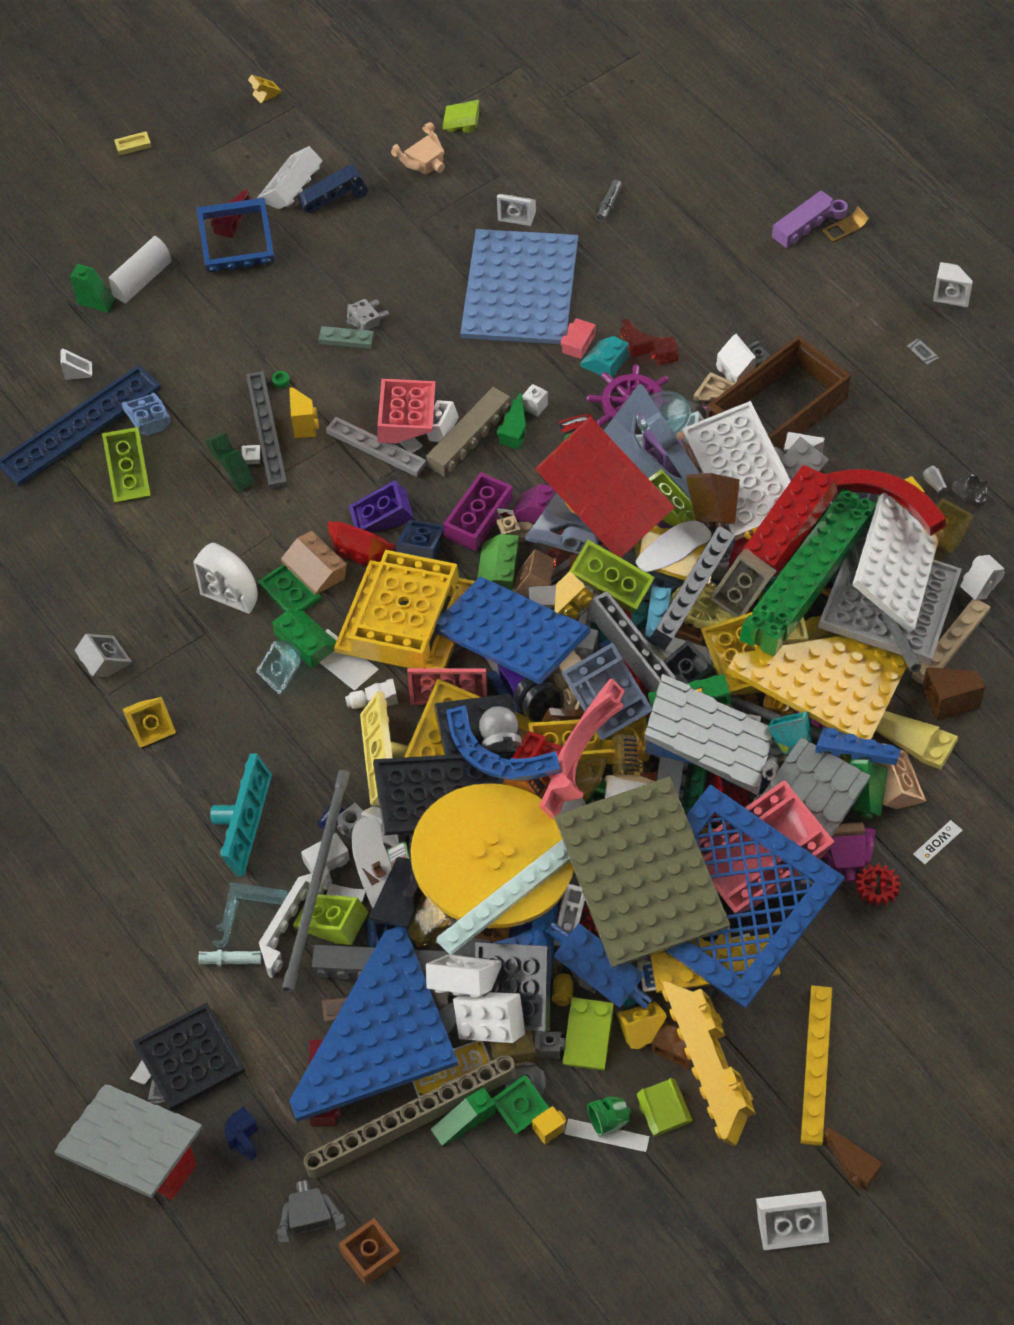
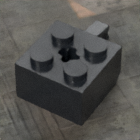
(689, 657)

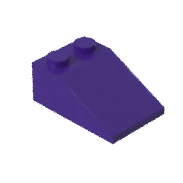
(382, 509)

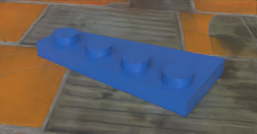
(858, 748)

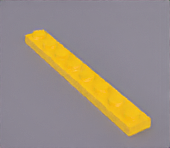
(816, 1065)

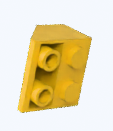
(571, 596)

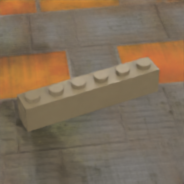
(468, 432)

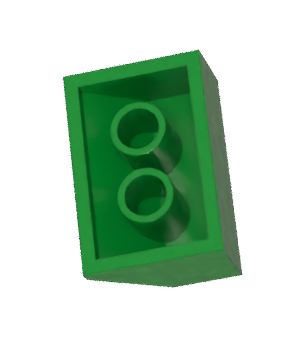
(305, 636)

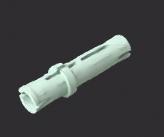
(223, 957)

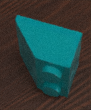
(606, 356)

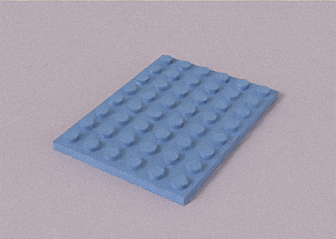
(519, 286)

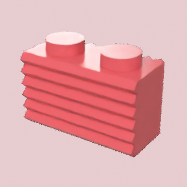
(578, 338)

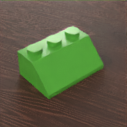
(500, 560)

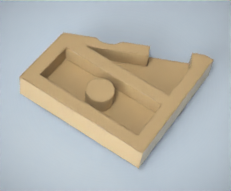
(712, 388)

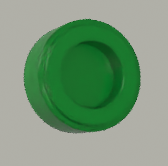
(280, 379)

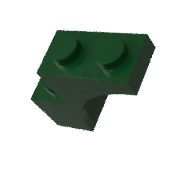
(231, 460)

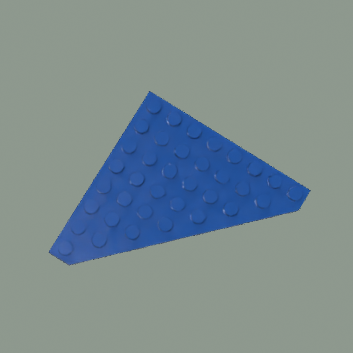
(380, 1036)

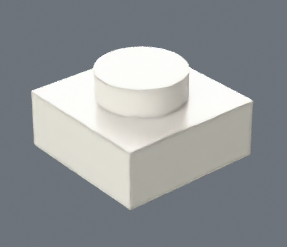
(251, 454)

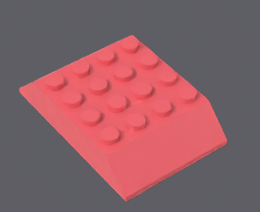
(786, 814)

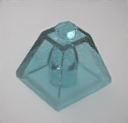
(279, 665)

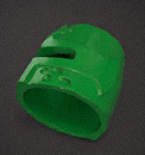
(608, 1115)

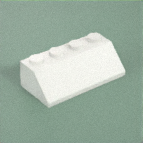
(291, 178)

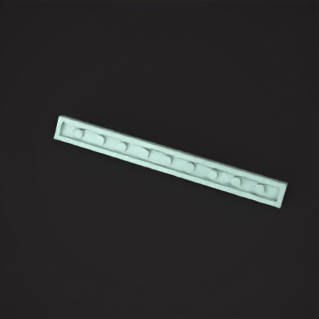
(504, 898)

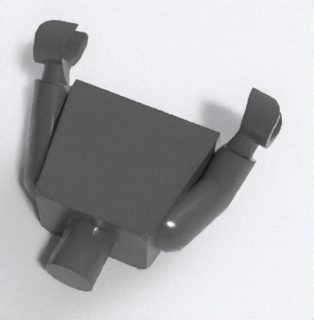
(308, 1212)

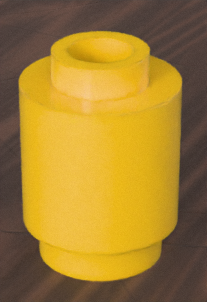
(562, 989)

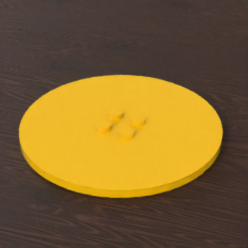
(478, 843)

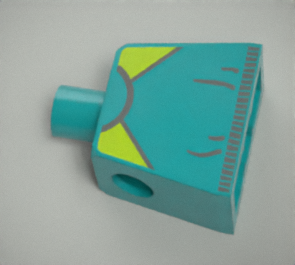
(790, 729)

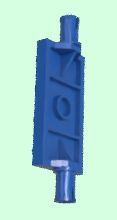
(587, 958)

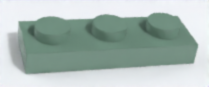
(345, 337)

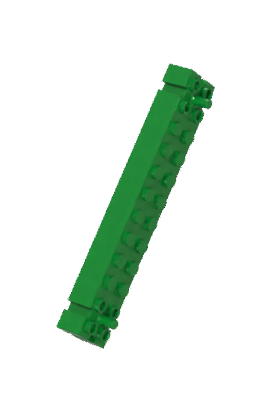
(807, 572)

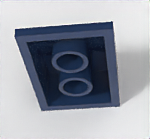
(421, 539)

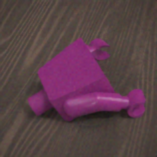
(850, 854)

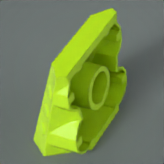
(461, 116)
(664, 1107)

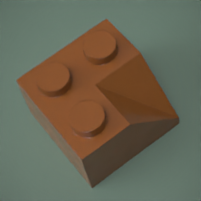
(370, 1252)

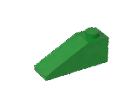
(464, 1117)

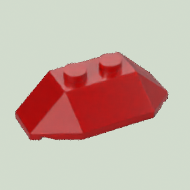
(357, 543)

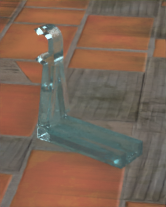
(246, 892)

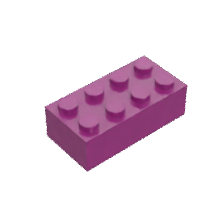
(477, 511)

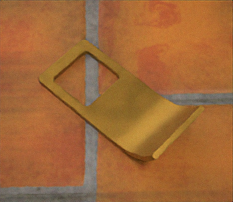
(848, 225)

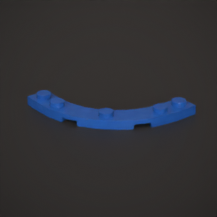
(491, 763)

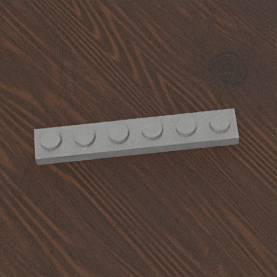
(368, 443)

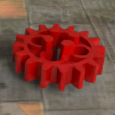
(886, 877)

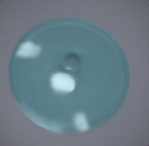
(673, 409)

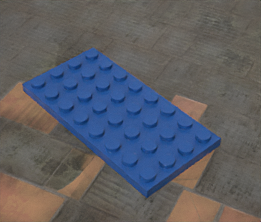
(511, 629)

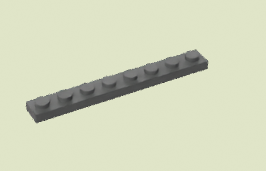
(266, 430)

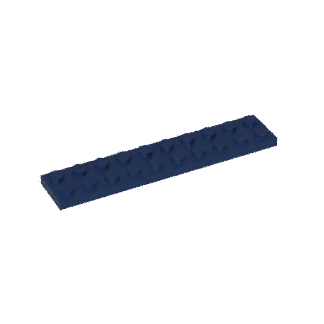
(76, 426)

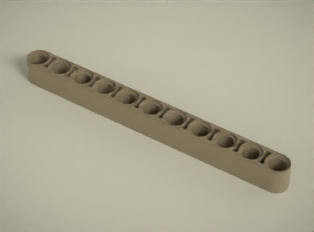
(403, 1124)

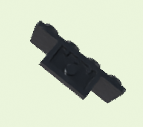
(398, 896)

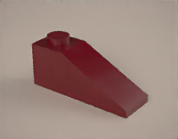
(228, 225)

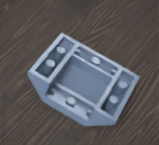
(593, 673)

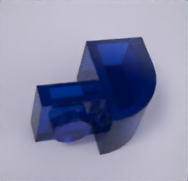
(238, 1129)

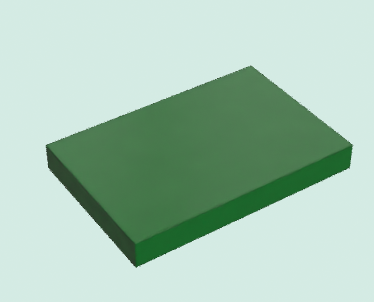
(288, 590)

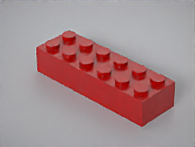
(792, 517)

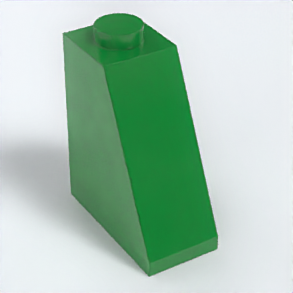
(90, 289)
(871, 798)

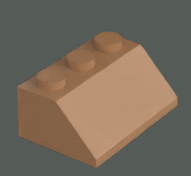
(314, 563)

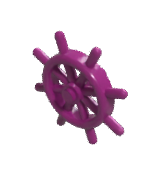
(618, 384)

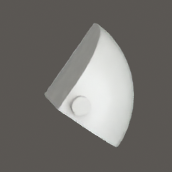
(225, 578)

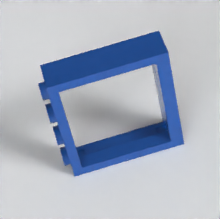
(230, 209)

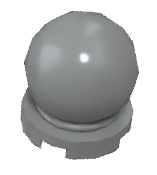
(499, 730)

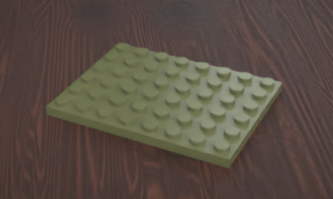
(641, 872)

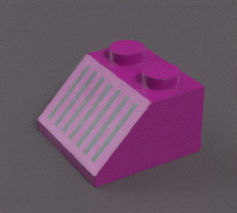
(533, 503)

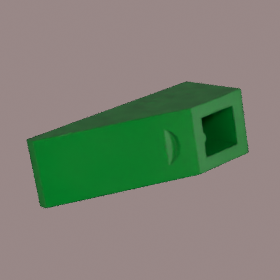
(513, 429)

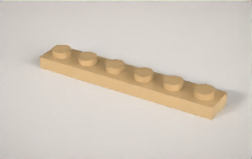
(954, 637)

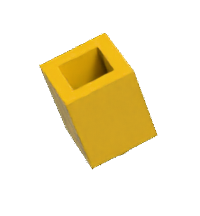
(549, 1124)

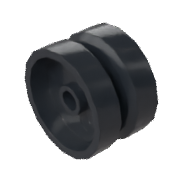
(536, 698)

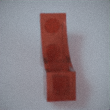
(661, 349)

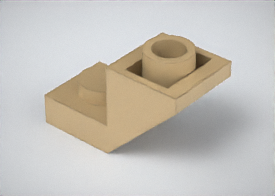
(510, 527)

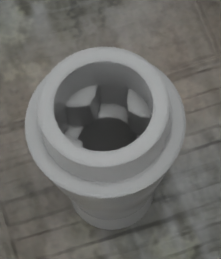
(934, 478)

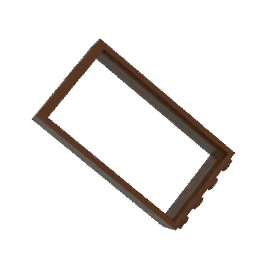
(810, 360)

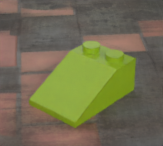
(336, 918)
(588, 1034)

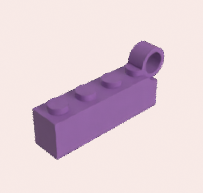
(807, 217)

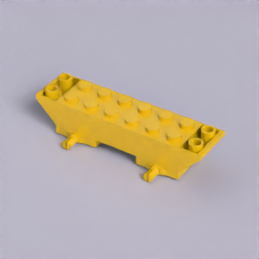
(721, 1085)

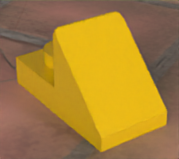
(263, 88)

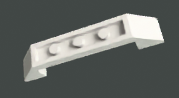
(279, 924)

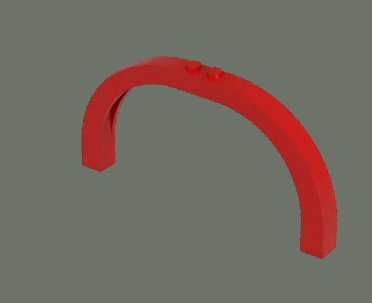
(877, 483)

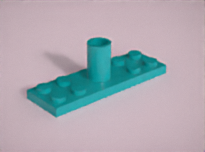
(244, 815)

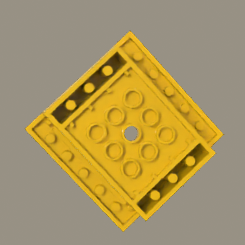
(397, 633)

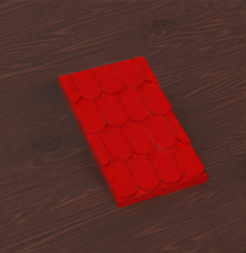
(604, 487)

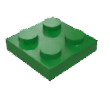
(520, 1104)

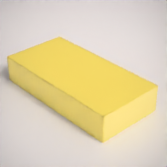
(132, 143)

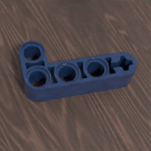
(333, 187)

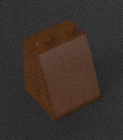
(713, 498)
(952, 691)

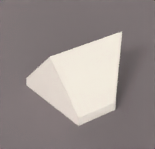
(75, 366)

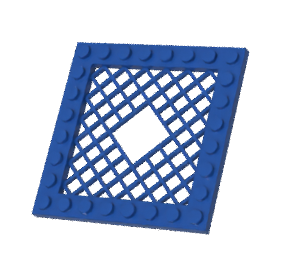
(825, 884)

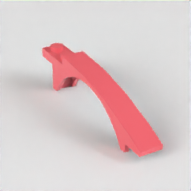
(563, 784)

